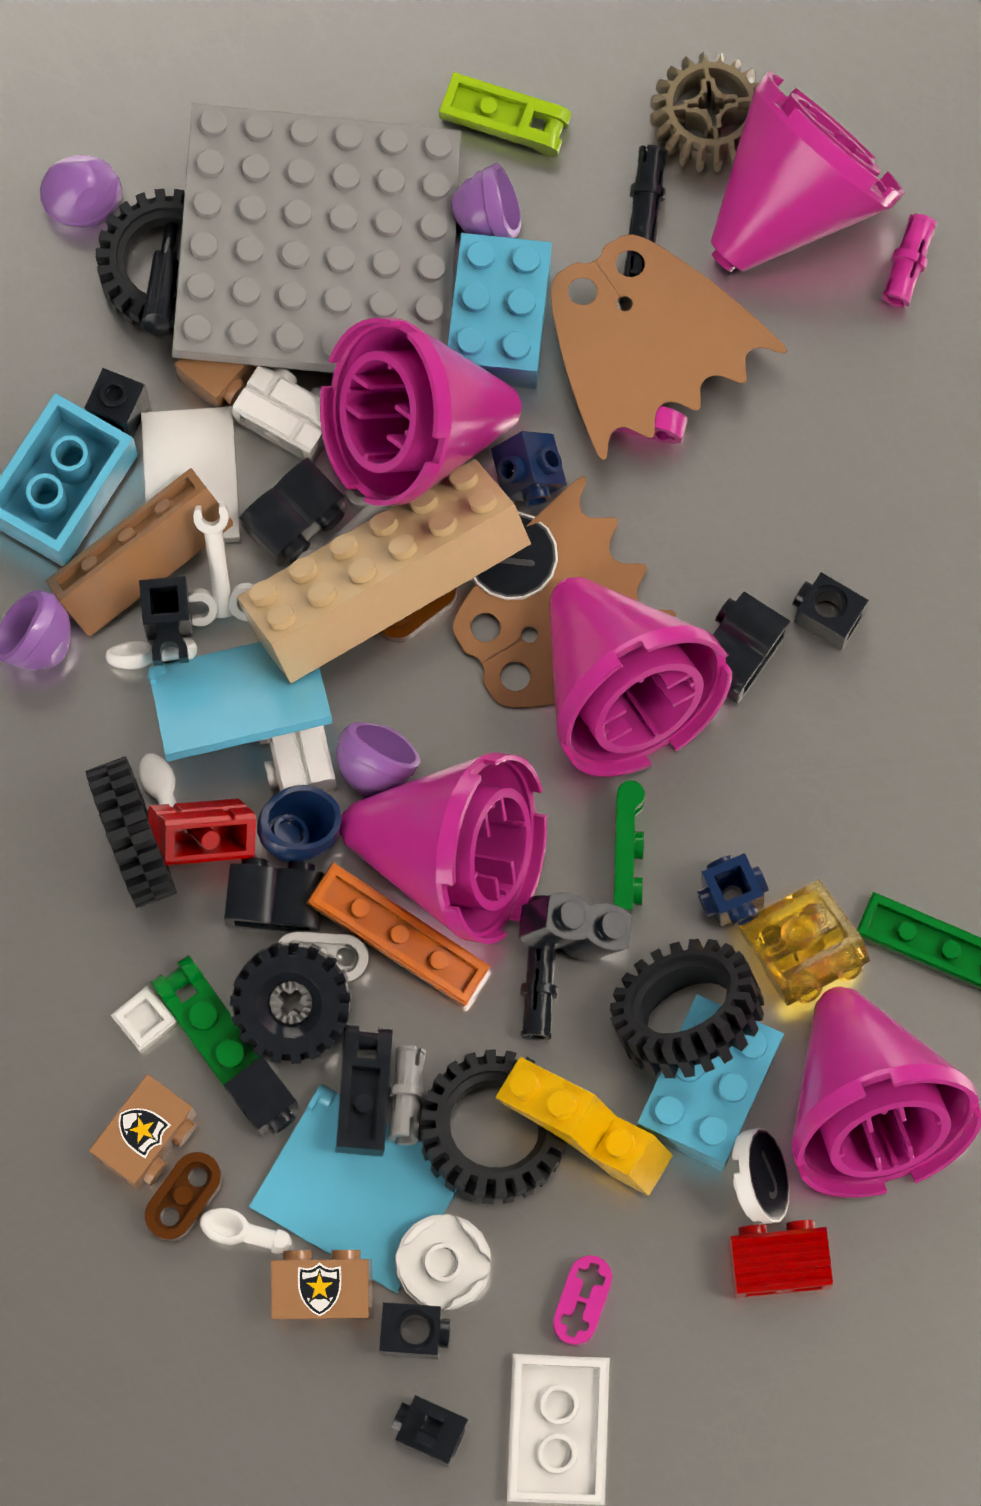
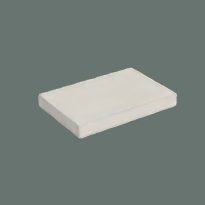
(198, 441)
(558, 1430)

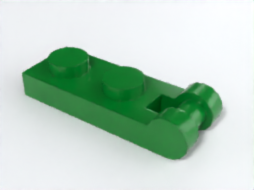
(628, 846)
(205, 1021)

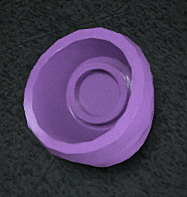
(80, 191)
(487, 204)
(35, 632)
(375, 758)

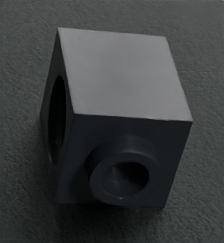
(118, 401)
(834, 629)
(263, 1098)
(397, 1315)

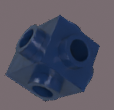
(529, 467)
(732, 874)

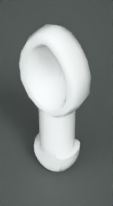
(139, 654)
(157, 779)
(232, 1228)

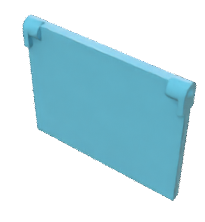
(232, 701)
(346, 1197)

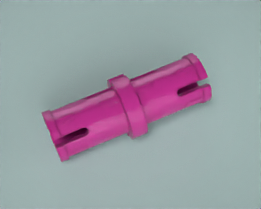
(909, 260)

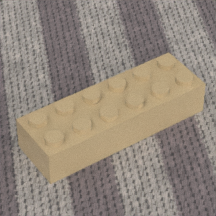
(383, 570)

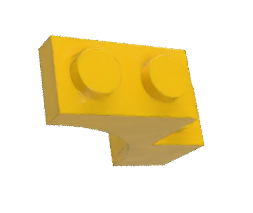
(585, 1124)

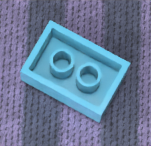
(501, 305)
(62, 479)
(709, 1110)

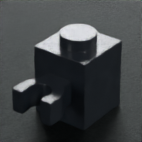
(166, 615)
(429, 1430)

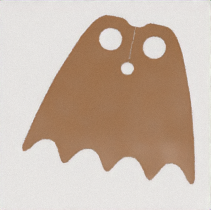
(657, 350)
(582, 552)

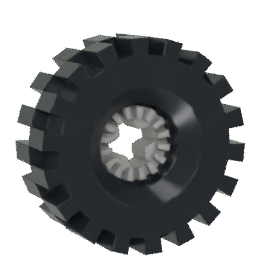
(292, 1034)

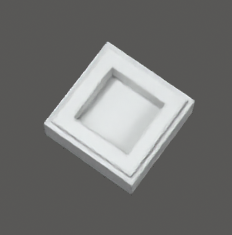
(144, 1019)

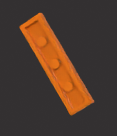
(398, 934)

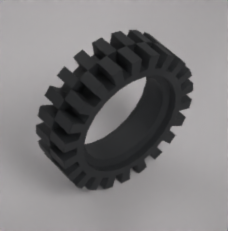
(117, 242)
(129, 832)
(700, 1043)
(452, 1164)

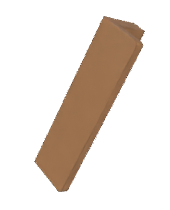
(140, 547)

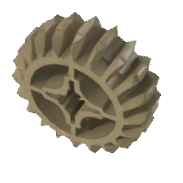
(693, 113)

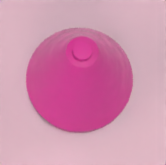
(794, 180)
(407, 410)
(628, 678)
(458, 842)
(876, 1102)

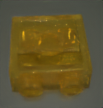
(806, 943)

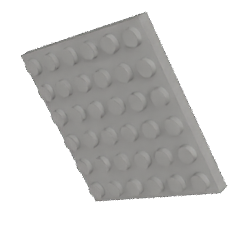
(308, 231)

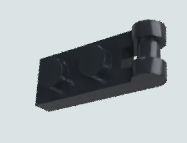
(363, 1092)

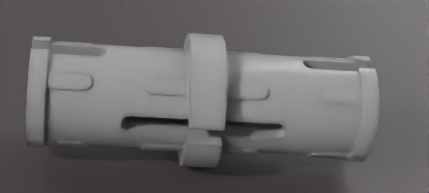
(406, 1095)

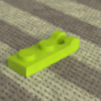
(504, 113)

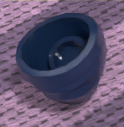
(299, 823)

